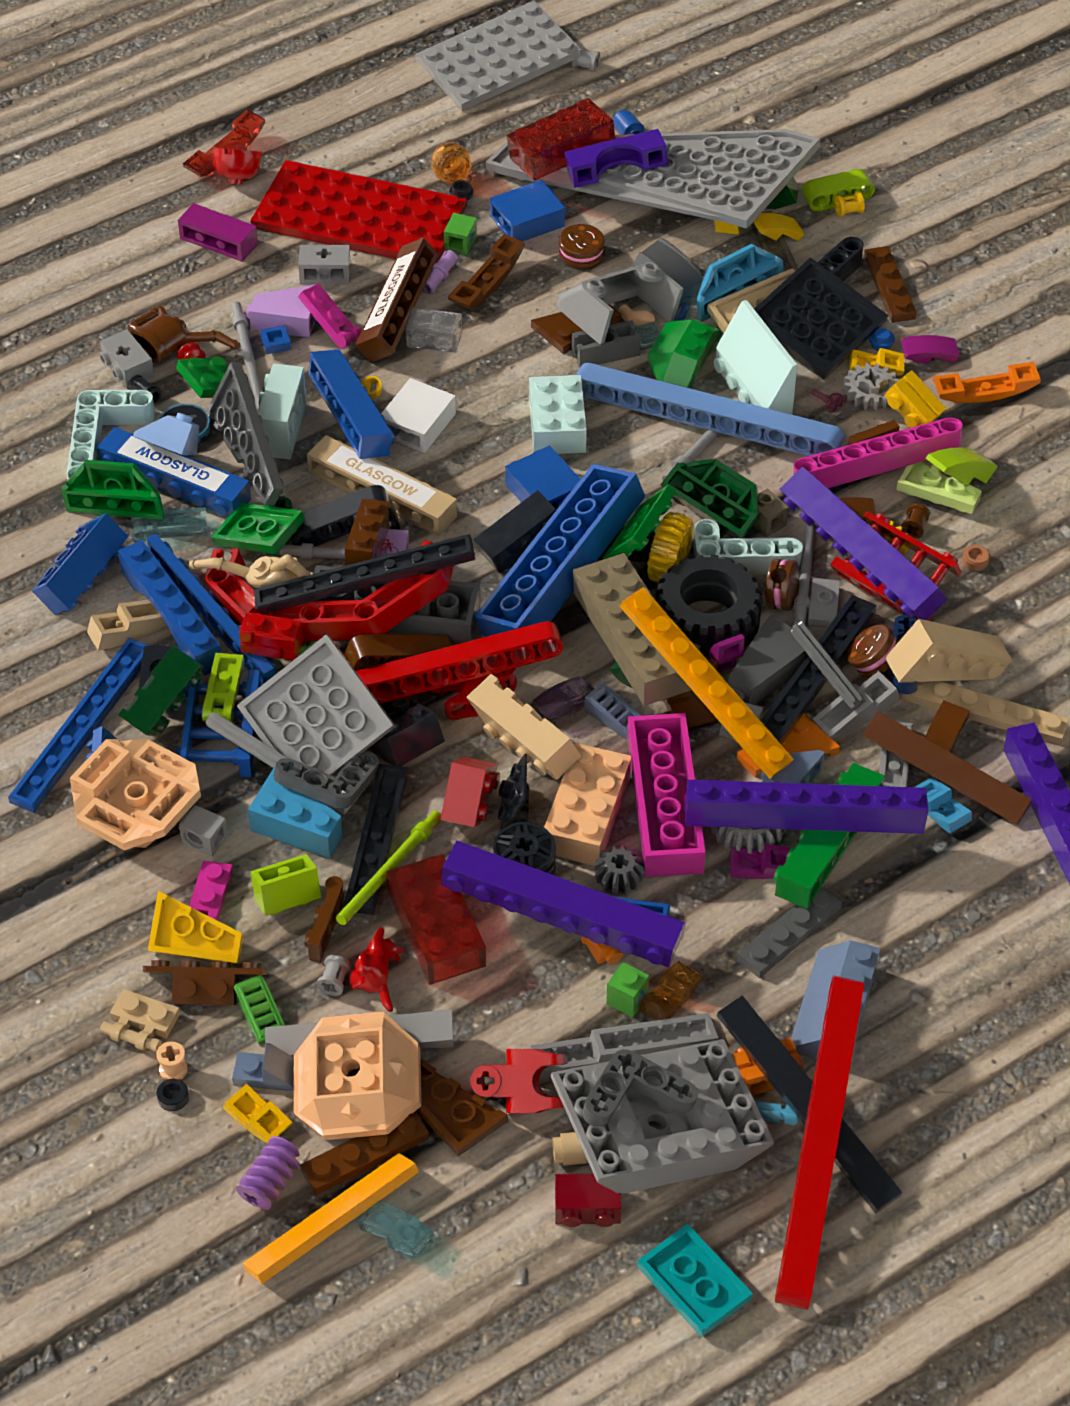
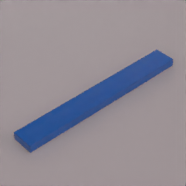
(78, 727)

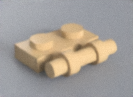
(143, 1014)

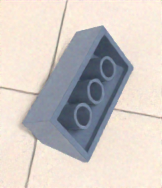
(845, 960)

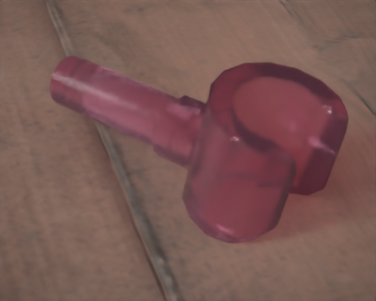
(832, 401)

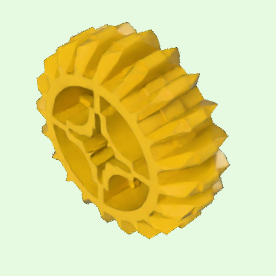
(670, 544)

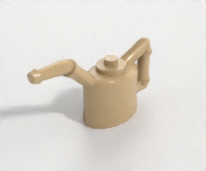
(261, 573)

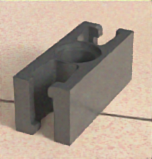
(619, 344)

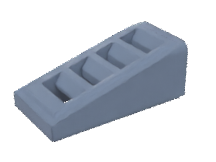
(600, 699)

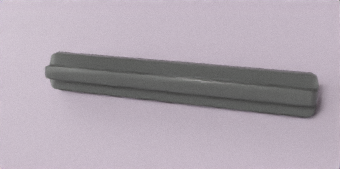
(827, 665)

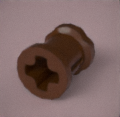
(916, 518)

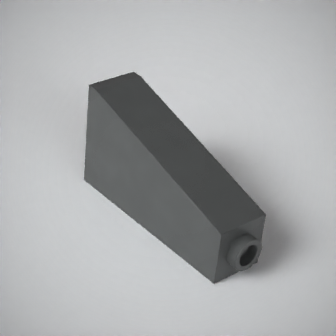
(767, 662)

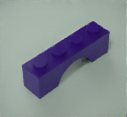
(641, 149)

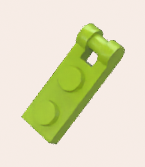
(223, 685)

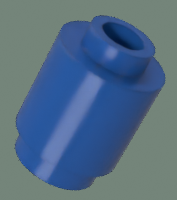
(626, 123)

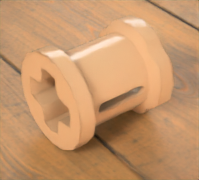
(171, 1061)

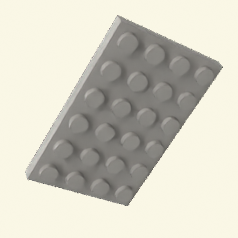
(498, 55)

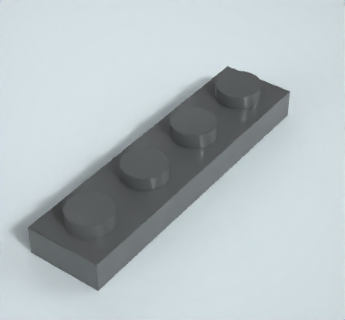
(788, 933)

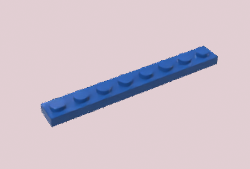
(207, 606)

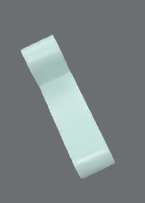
(750, 552)

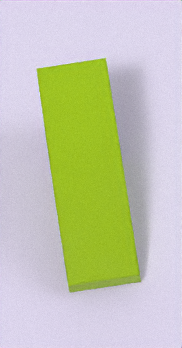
(963, 464)

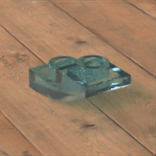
(399, 1228)

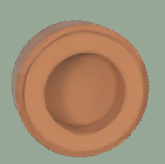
(975, 558)

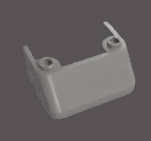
(589, 299)

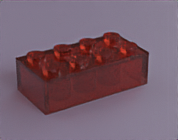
(542, 144)
(435, 920)

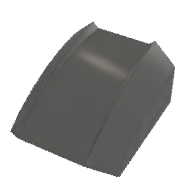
(671, 262)

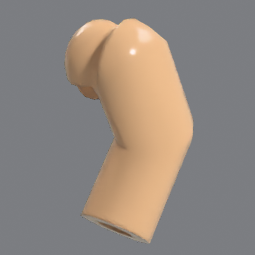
(638, 317)

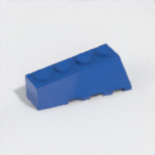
(80, 563)

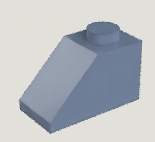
(803, 769)

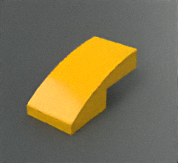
(775, 225)
(884, 358)
(256, 1115)

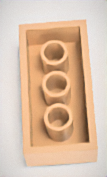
(588, 803)

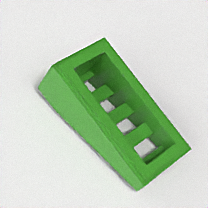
(252, 992)

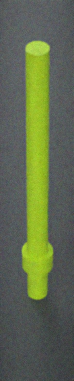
(419, 834)

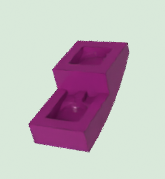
(924, 347)
(727, 652)
(757, 864)

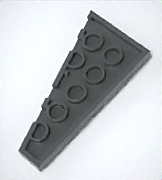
(244, 434)

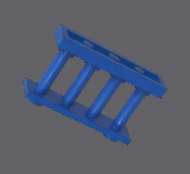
(190, 732)

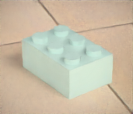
(283, 408)
(557, 413)

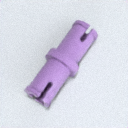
(440, 271)

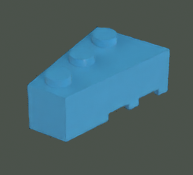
(295, 819)

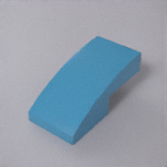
(944, 809)

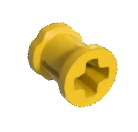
(849, 204)

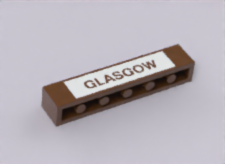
(396, 300)

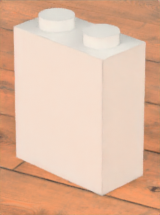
(419, 414)

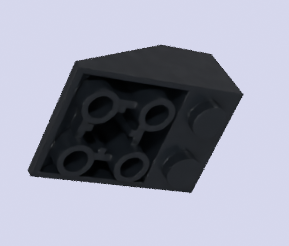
(414, 734)

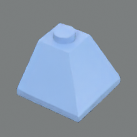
(172, 433)

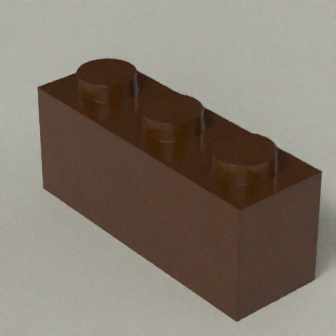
(367, 531)

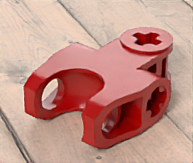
(465, 688)
(519, 1080)

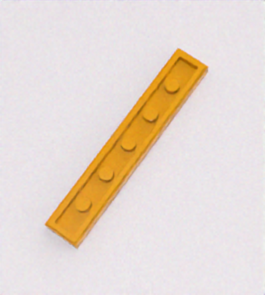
(330, 1218)

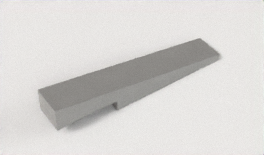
(428, 1028)
(637, 1037)

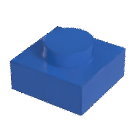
(275, 339)

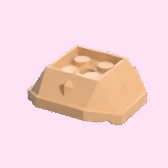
(133, 791)
(376, 1096)

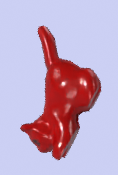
(372, 968)

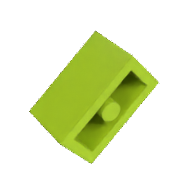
(285, 884)

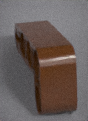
(378, 649)

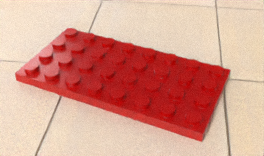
(354, 210)

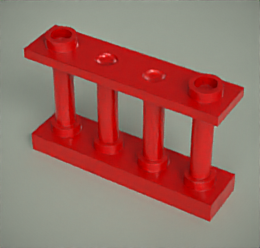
(881, 524)

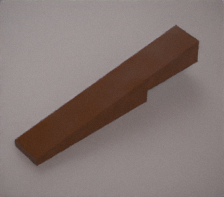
(947, 768)

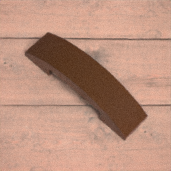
(490, 275)

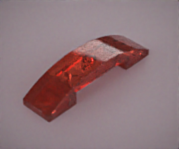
(244, 132)

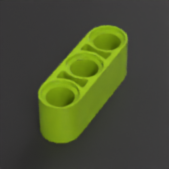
(822, 191)

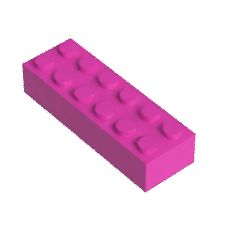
(659, 779)

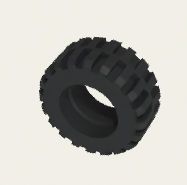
(711, 581)

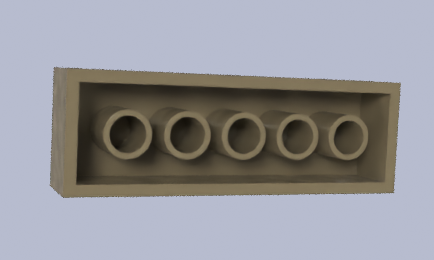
(600, 591)

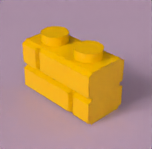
(914, 401)

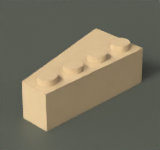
(947, 654)

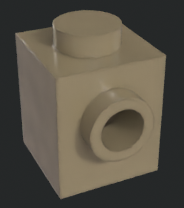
(772, 513)

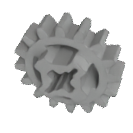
(869, 385)

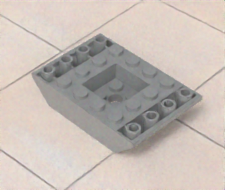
(708, 1140)

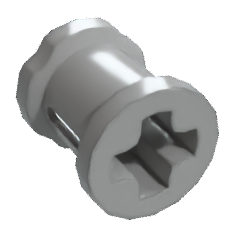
(587, 60)
(333, 975)

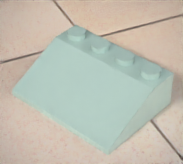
(756, 362)

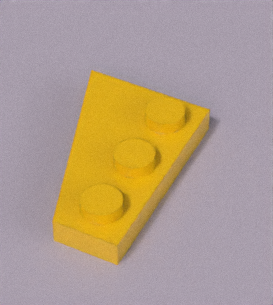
(191, 934)

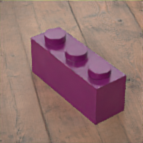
(217, 232)

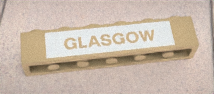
(412, 499)

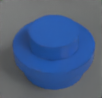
(882, 339)

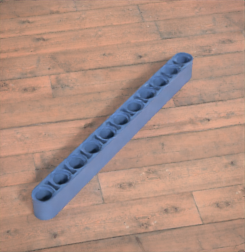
(708, 411)

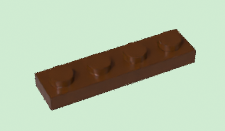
(890, 284)
(362, 1154)

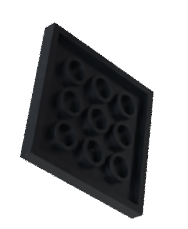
(819, 318)

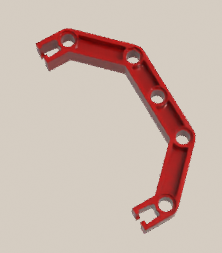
(335, 618)

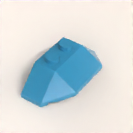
(736, 273)

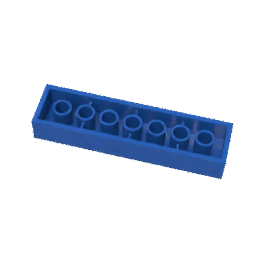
(569, 540)

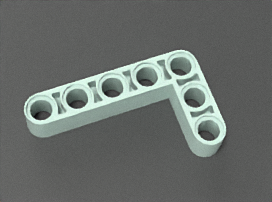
(102, 408)

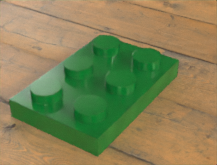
(641, 523)
(258, 528)

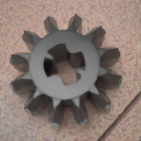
(619, 870)

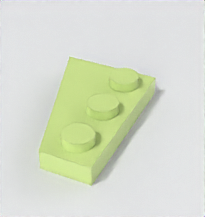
(934, 486)

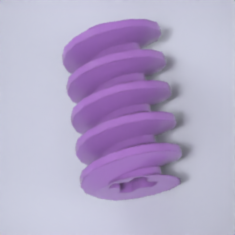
(268, 1173)

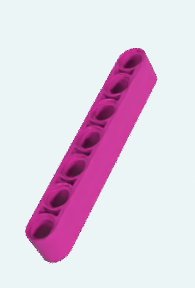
(882, 452)

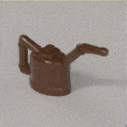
(163, 335)

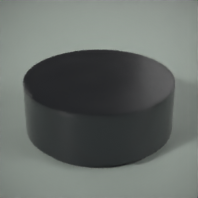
(172, 1094)

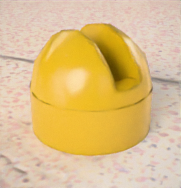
(368, 383)

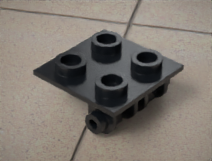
(514, 795)

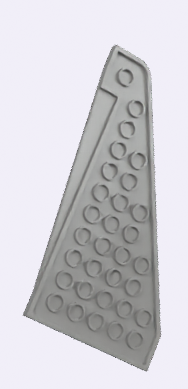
(707, 173)

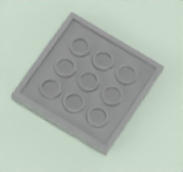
(317, 710)

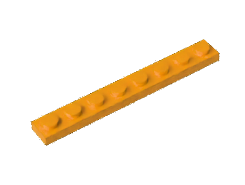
(706, 683)

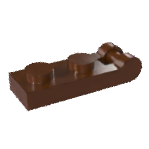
(325, 919)

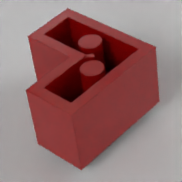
(467, 791)

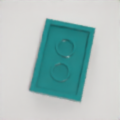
(694, 1280)

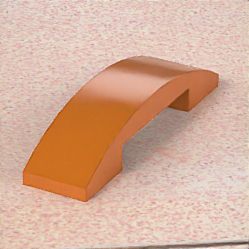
(987, 388)

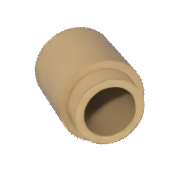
(568, 1150)

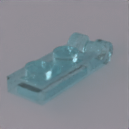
(175, 524)

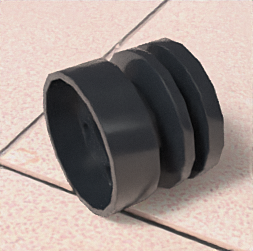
(527, 845)

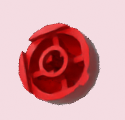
(236, 164)

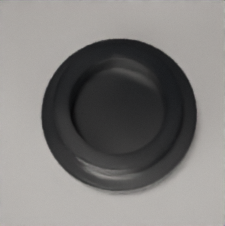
(461, 189)

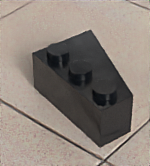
(514, 532)

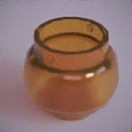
(450, 162)

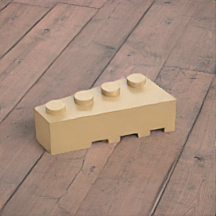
(522, 729)

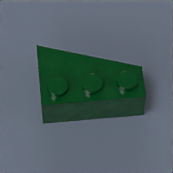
(163, 692)

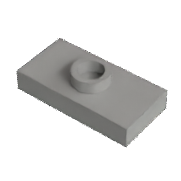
(823, 602)

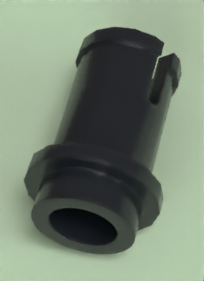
(145, 385)

